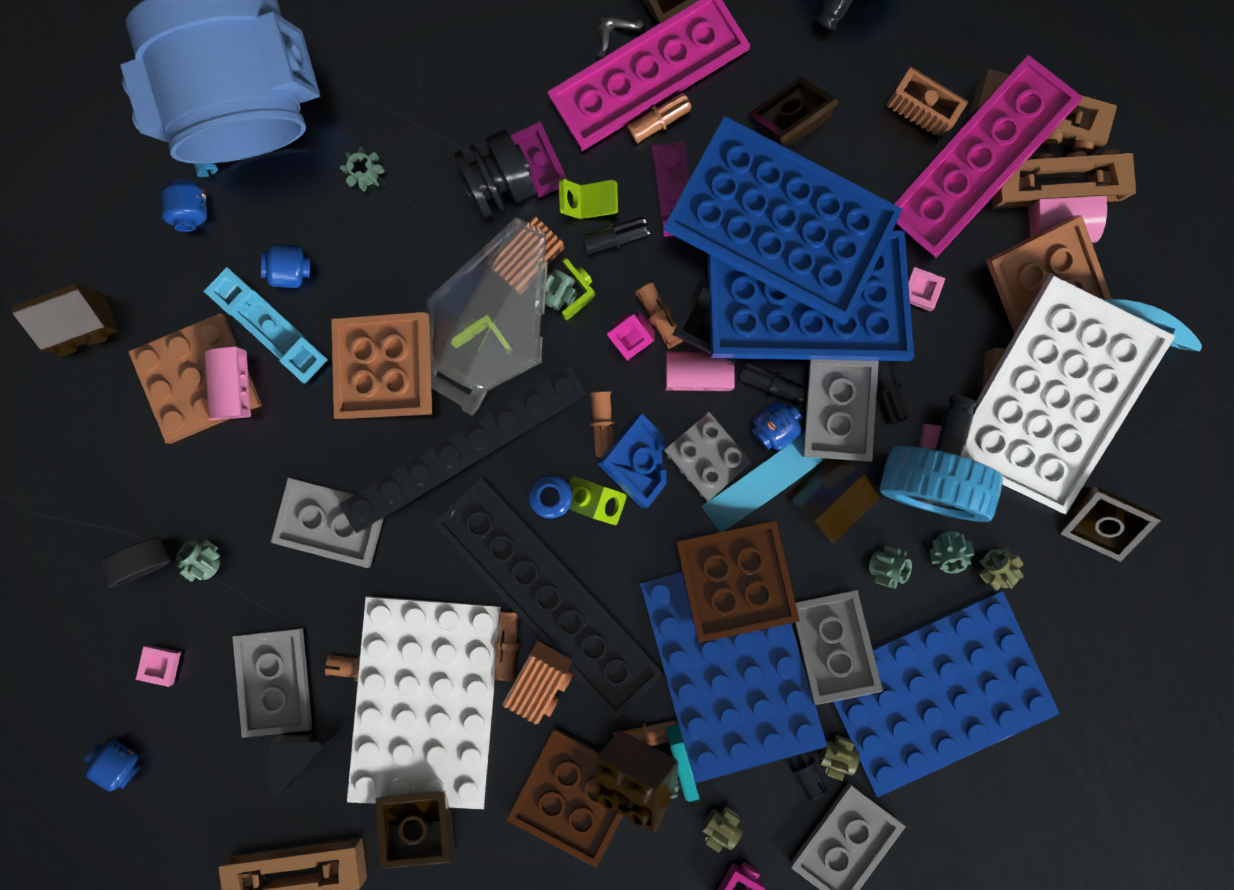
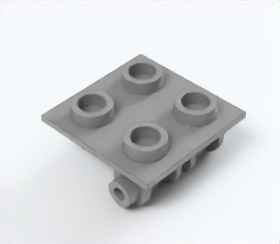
(708, 456)

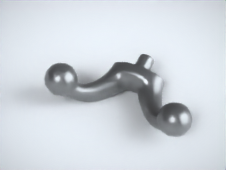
(608, 25)

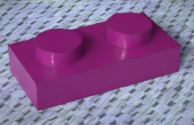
(541, 159)

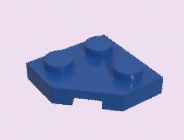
(636, 461)

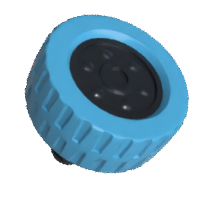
(942, 477)

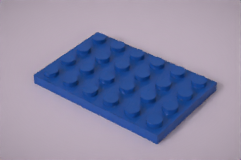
(783, 220)
(764, 323)
(946, 694)
(735, 695)

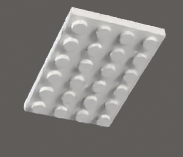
(1062, 392)
(424, 700)

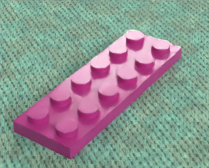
(648, 71)
(984, 155)

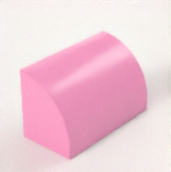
(1052, 211)
(697, 372)
(227, 383)

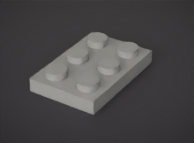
(840, 409)
(316, 524)
(836, 648)
(272, 682)
(847, 843)

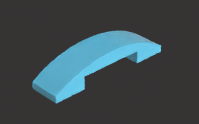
(266, 324)
(1184, 337)
(759, 485)

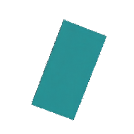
(684, 769)

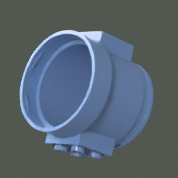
(217, 77)

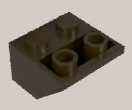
(635, 780)

